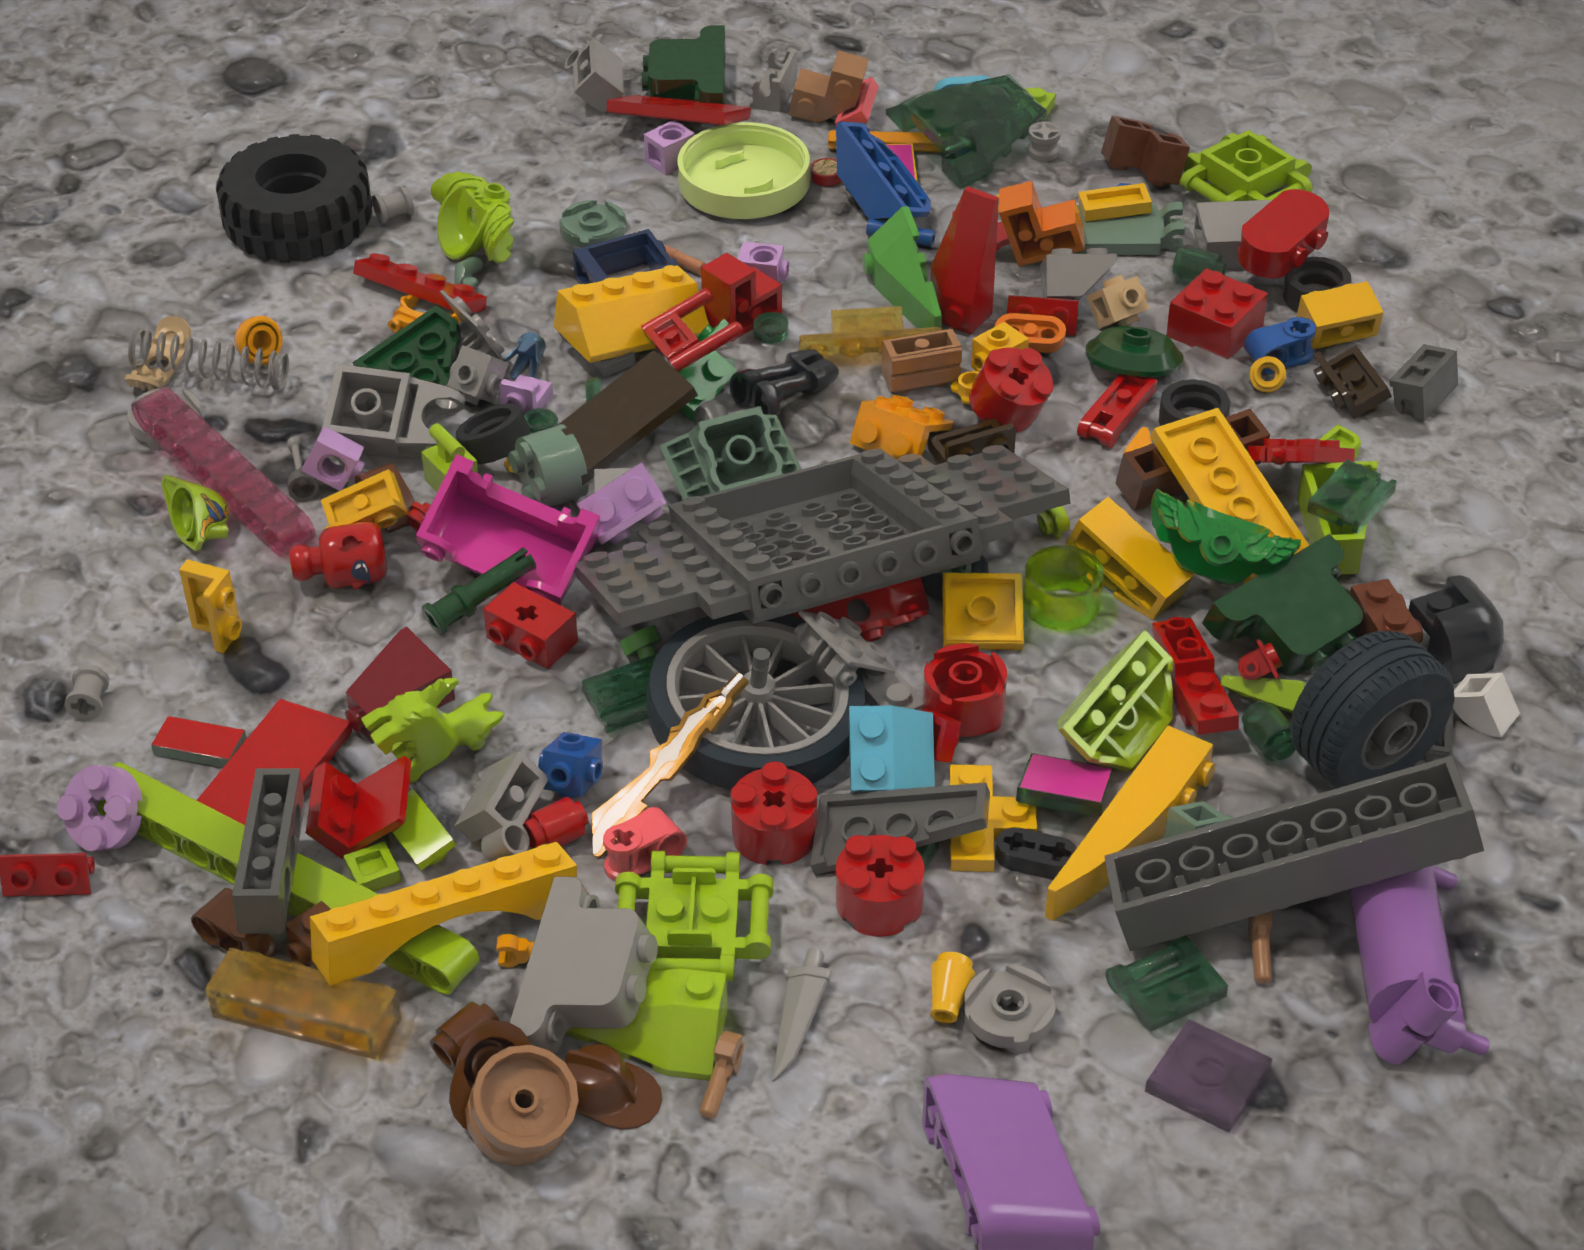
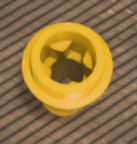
(948, 985)

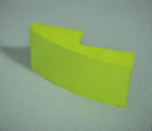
(423, 834)

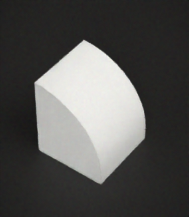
(1486, 703)

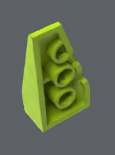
(673, 1025)

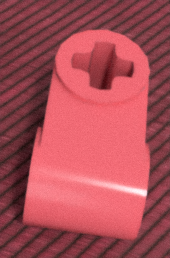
(638, 838)

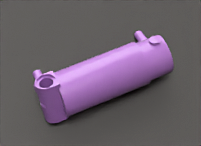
(1409, 967)

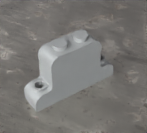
(583, 967)

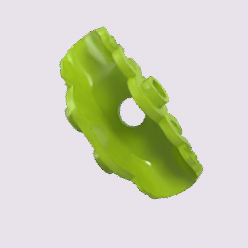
(465, 231)

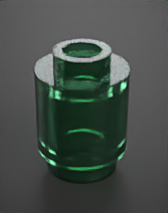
(1193, 261)
(1268, 731)

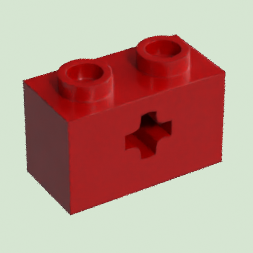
(530, 625)

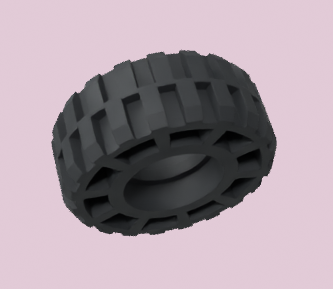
(294, 197)

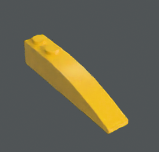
(1135, 816)

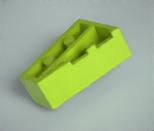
(1311, 479)

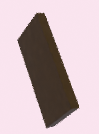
(627, 411)

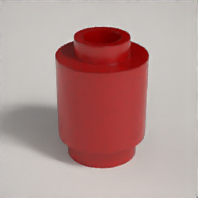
(557, 822)

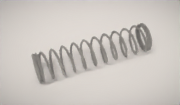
(273, 368)

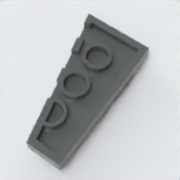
(916, 813)

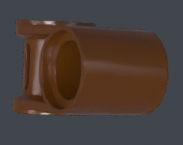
(218, 927)

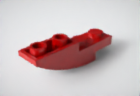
(1195, 686)

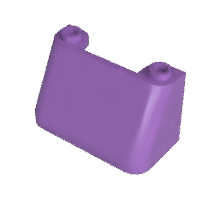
(1007, 1164)

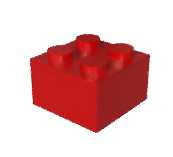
(1216, 313)

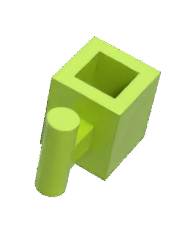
(439, 457)

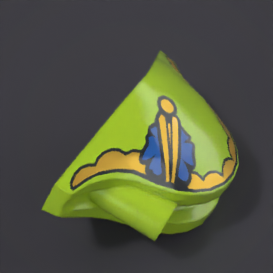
(195, 511)

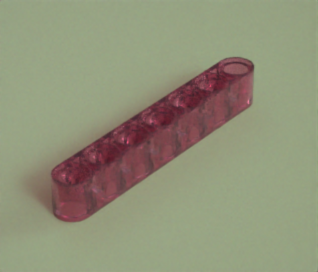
(223, 469)

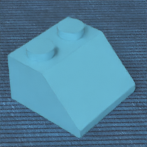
(890, 748)

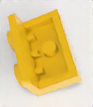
(370, 500)
(211, 602)

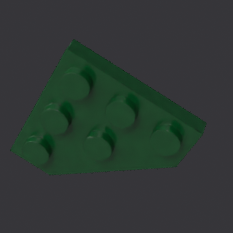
(421, 348)

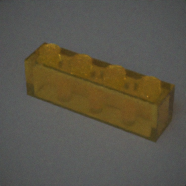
(302, 1004)

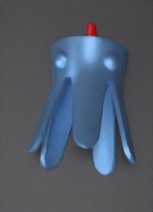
(529, 349)

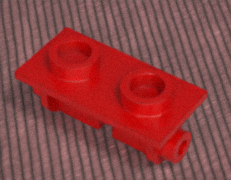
(1061, 308)
(1259, 662)
(46, 874)

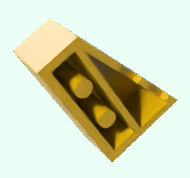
(1131, 558)

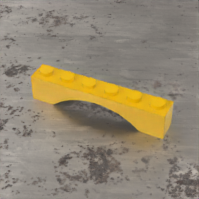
(363, 934)

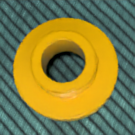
(1267, 363)

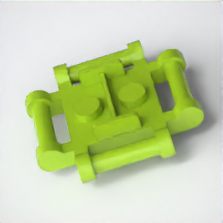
(1244, 169)
(698, 914)

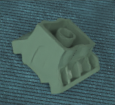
(729, 453)

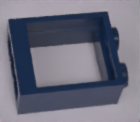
(617, 254)

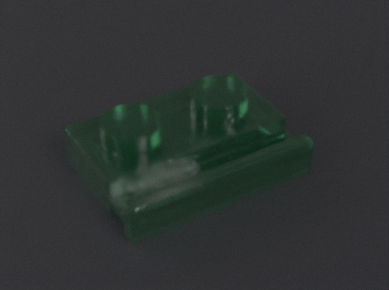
(1351, 496)
(620, 694)

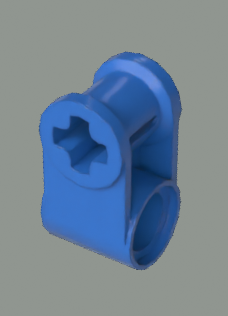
(1283, 342)

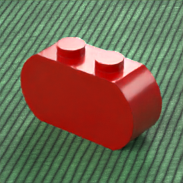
(1283, 233)

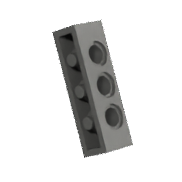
(269, 851)

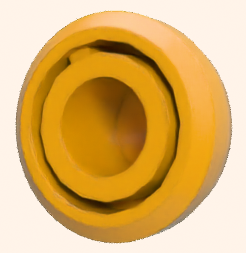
(258, 333)

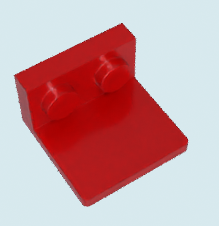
(352, 814)

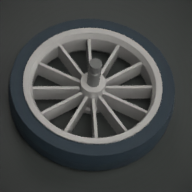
(758, 705)

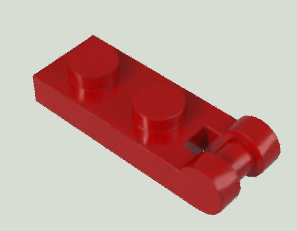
(1116, 408)

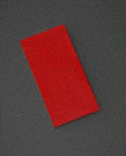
(678, 109)
(284, 739)

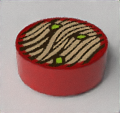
(825, 172)

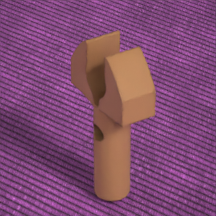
(1259, 933)
(728, 1061)

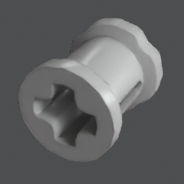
(393, 205)
(85, 698)

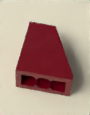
(399, 668)

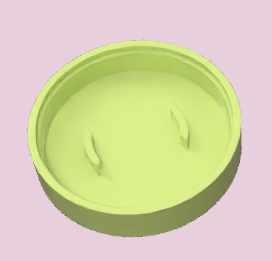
(744, 170)

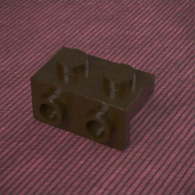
(1351, 381)
(972, 440)

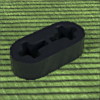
(1035, 852)

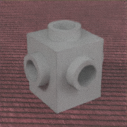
(477, 375)

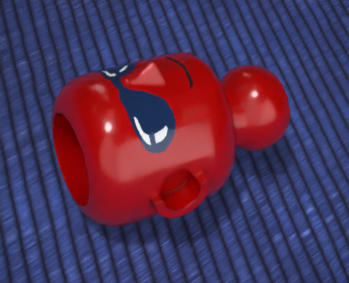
(345, 555)

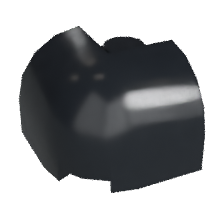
(1461, 626)

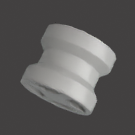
(1044, 141)

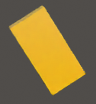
(1114, 202)

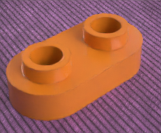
(1036, 329)

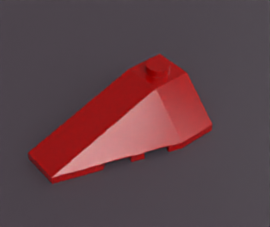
(966, 262)

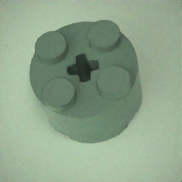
(550, 466)

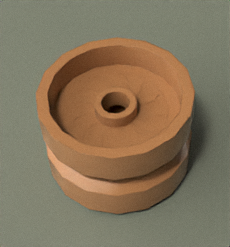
(544, 1111)

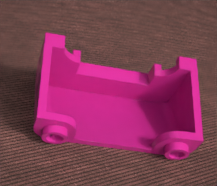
(486, 523)

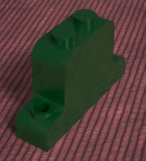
(687, 67)
(1293, 608)

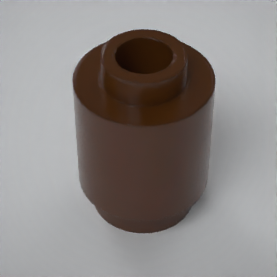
(455, 1030)

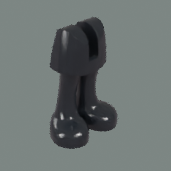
(765, 387)

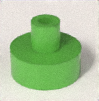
(641, 642)

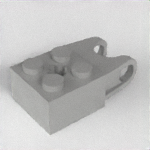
(387, 410)

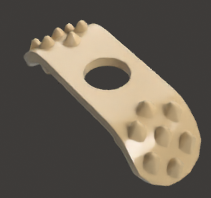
(156, 378)

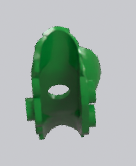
(1215, 542)

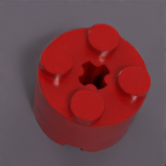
(1011, 387)
(967, 687)
(774, 814)
(879, 884)

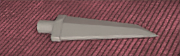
(802, 998)

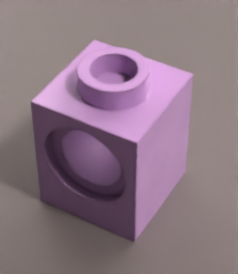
(664, 145)
(765, 258)
(322, 468)

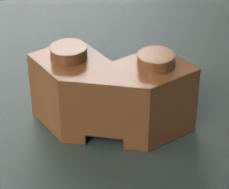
(823, 96)

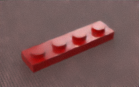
(410, 281)

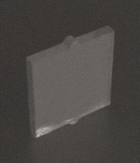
(1211, 367)

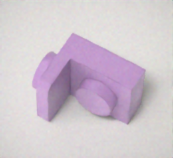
(525, 392)

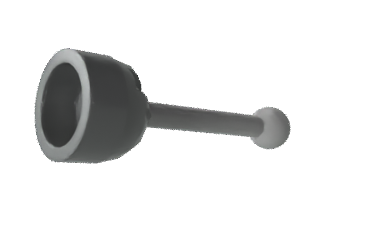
(298, 478)

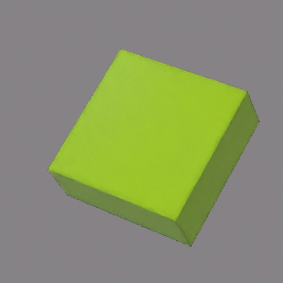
(373, 867)

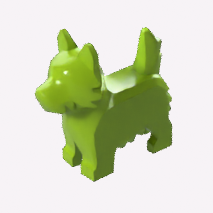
(424, 733)

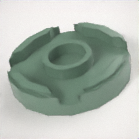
(591, 223)

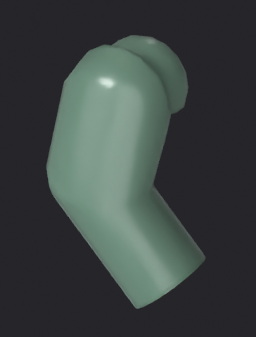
(466, 269)

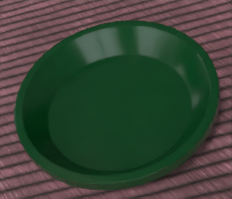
(1134, 352)

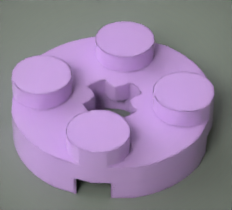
(81, 801)

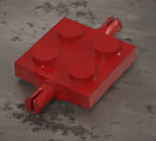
(1300, 451)

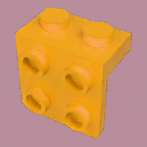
(896, 425)

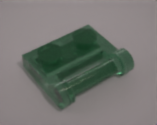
(1172, 992)

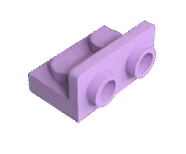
(624, 503)

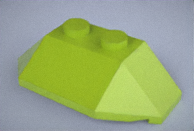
(1122, 706)

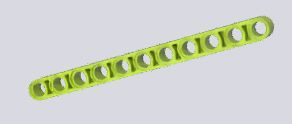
(214, 844)

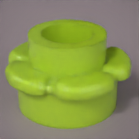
(1054, 522)

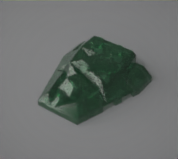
(971, 123)

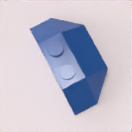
(876, 174)

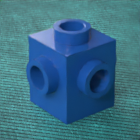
(572, 764)

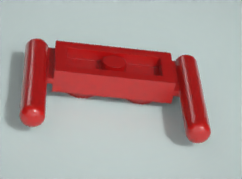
(677, 341)

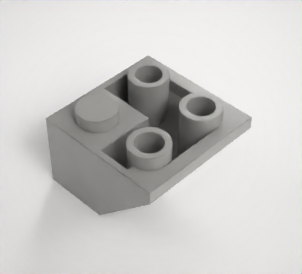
(1073, 275)

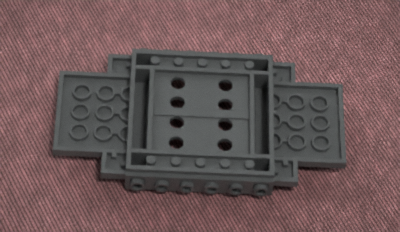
(908, 517)

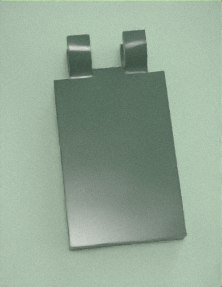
(1136, 233)

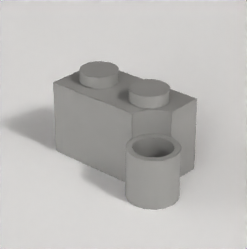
(596, 74)
(502, 805)

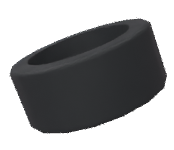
(1316, 271)
(1191, 394)
(492, 432)

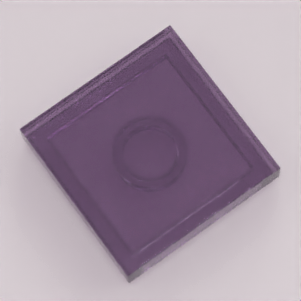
(1208, 1075)

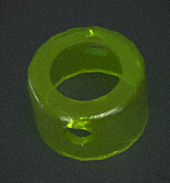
(1062, 569)

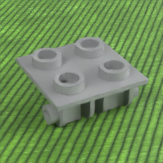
(473, 329)
(839, 647)

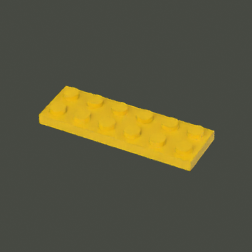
(1221, 473)

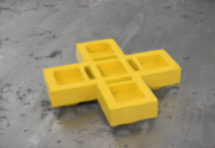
(976, 849)

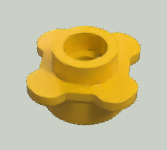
(963, 385)

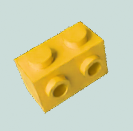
(1342, 314)

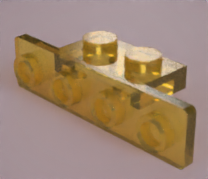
(860, 331)

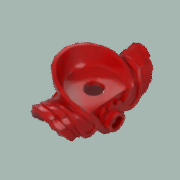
(886, 606)

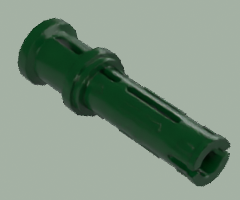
(464, 599)

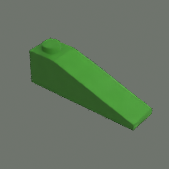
(901, 270)

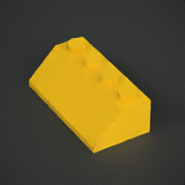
(607, 315)

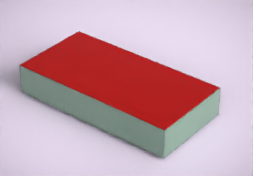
(197, 741)

